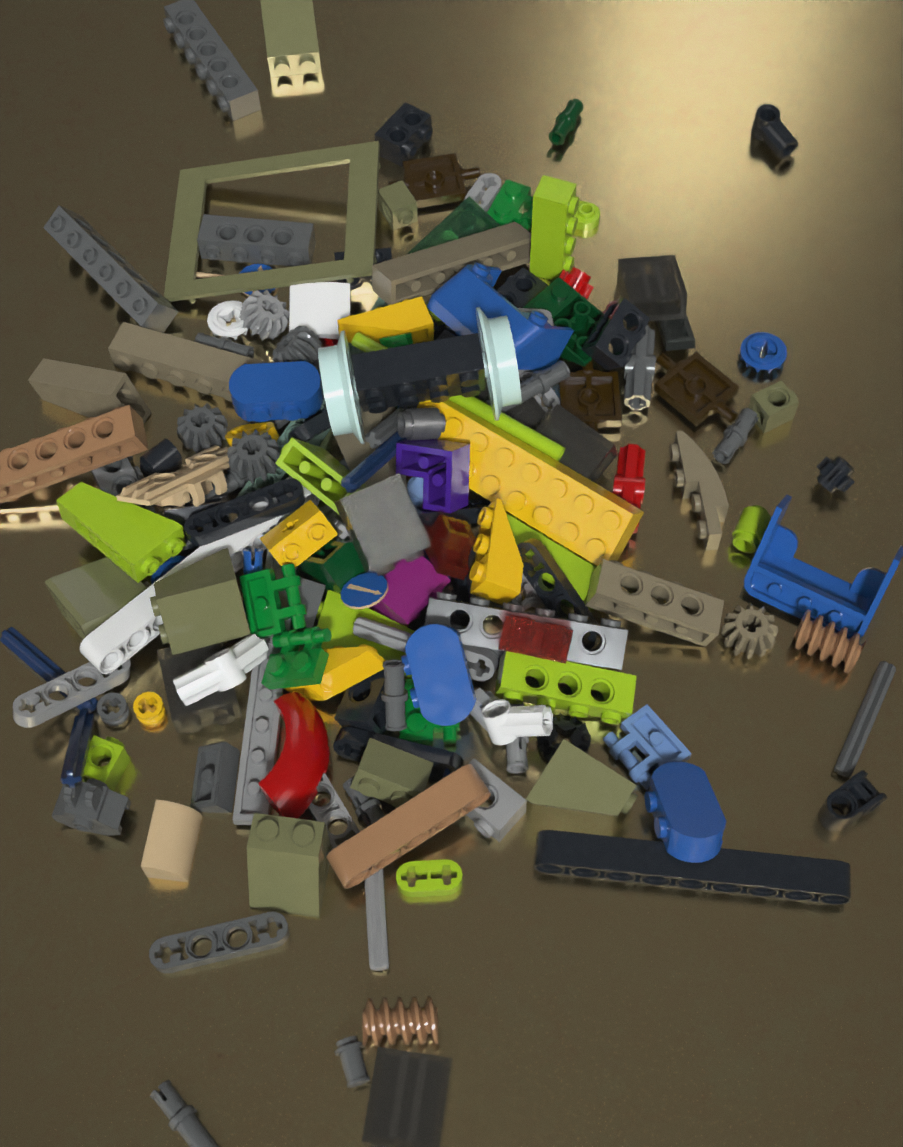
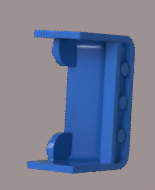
(534, 339)
(797, 586)

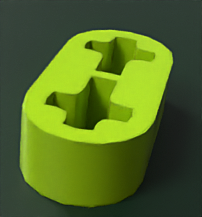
(429, 886)

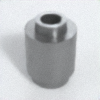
(420, 423)

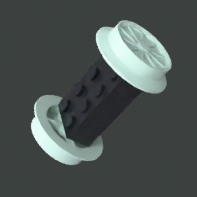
(419, 374)

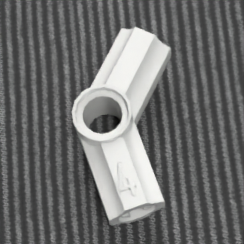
(221, 670)
(508, 722)

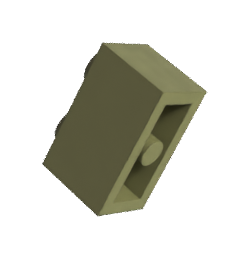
(390, 774)

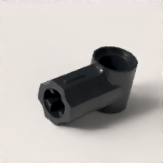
(770, 129)

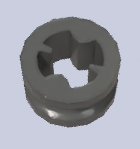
(114, 700)

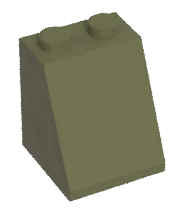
(290, 37)
(93, 594)
(200, 605)
(582, 784)
(287, 864)

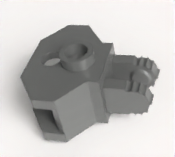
(91, 808)

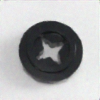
(565, 725)

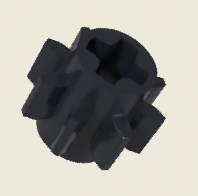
(835, 474)

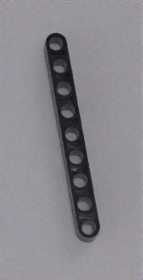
(728, 872)

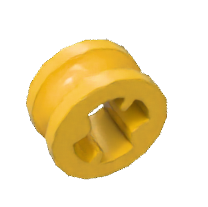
(148, 717)

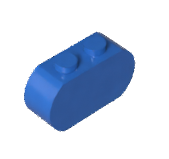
(276, 391)
(439, 674)
(685, 812)

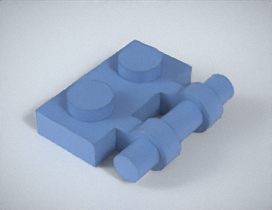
(652, 739)

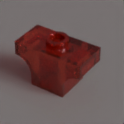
(450, 546)

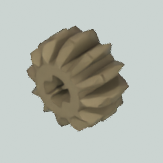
(758, 640)

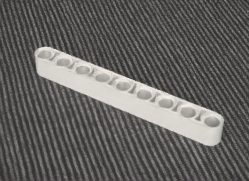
(135, 623)

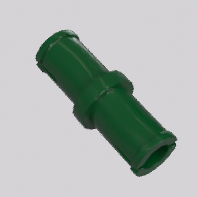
(566, 121)

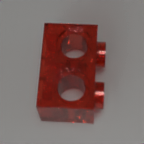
(535, 638)

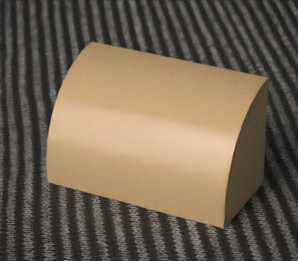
(171, 841)

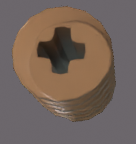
(828, 641)
(400, 1021)

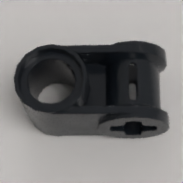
(855, 798)

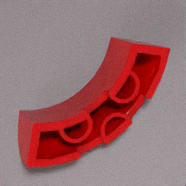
(304, 758)

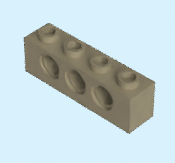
(697, 626)

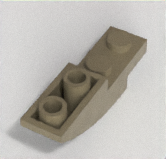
(702, 484)

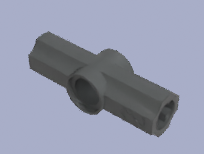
(640, 373)

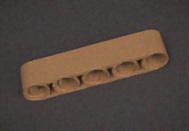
(408, 826)

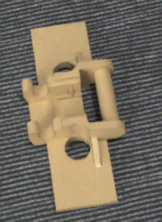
(174, 487)

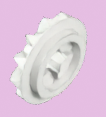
(223, 313)

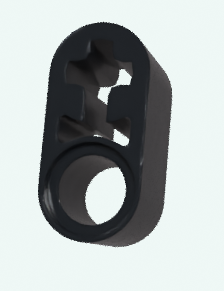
(161, 459)

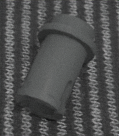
(352, 1061)

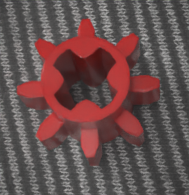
(578, 281)

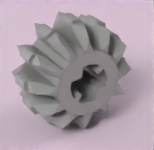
(264, 314)

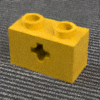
(299, 535)

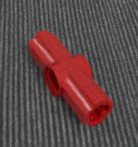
(629, 480)

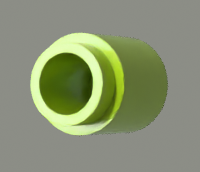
(750, 528)

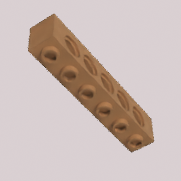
(71, 452)

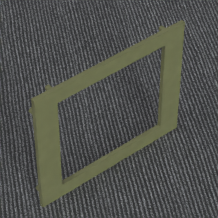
(360, 223)

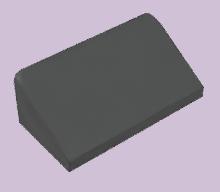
(215, 778)

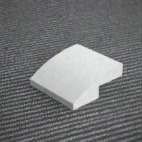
(319, 307)

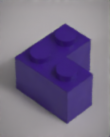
(443, 470)

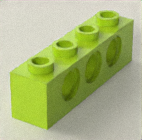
(615, 687)

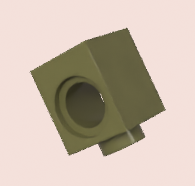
(397, 205)
(774, 406)

